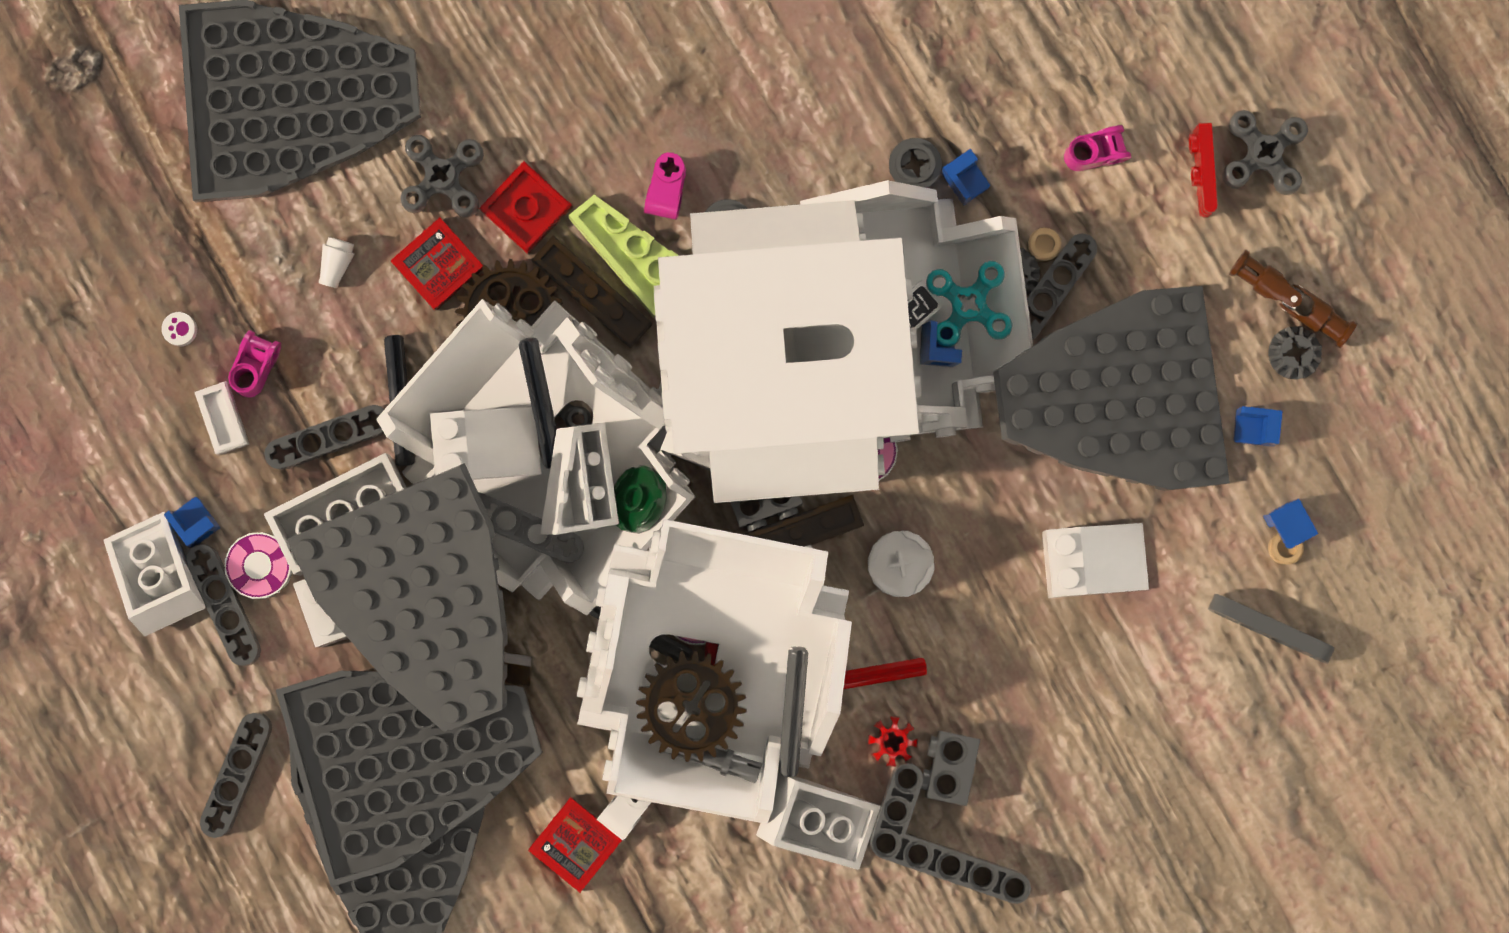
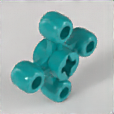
(979, 291)

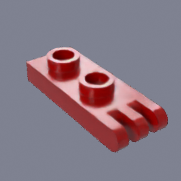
(1204, 170)

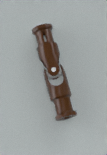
(1273, 285)

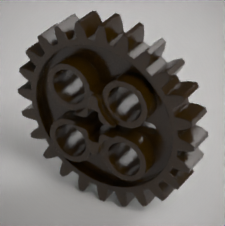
(509, 278)
(665, 689)

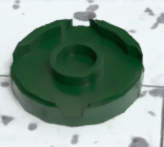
(639, 499)

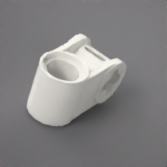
(622, 815)

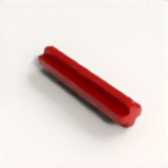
(885, 673)

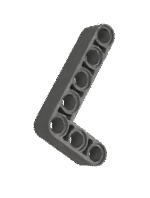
(936, 852)

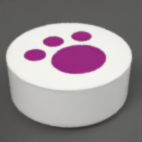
(179, 329)

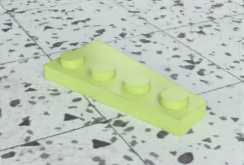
(623, 247)

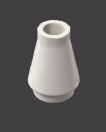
(335, 260)

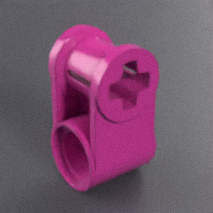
(1103, 147)
(665, 192)
(253, 361)

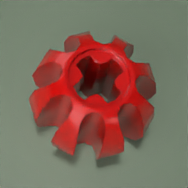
(902, 745)

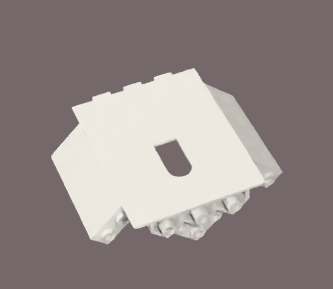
(930, 243)
(723, 356)
(484, 370)
(755, 604)

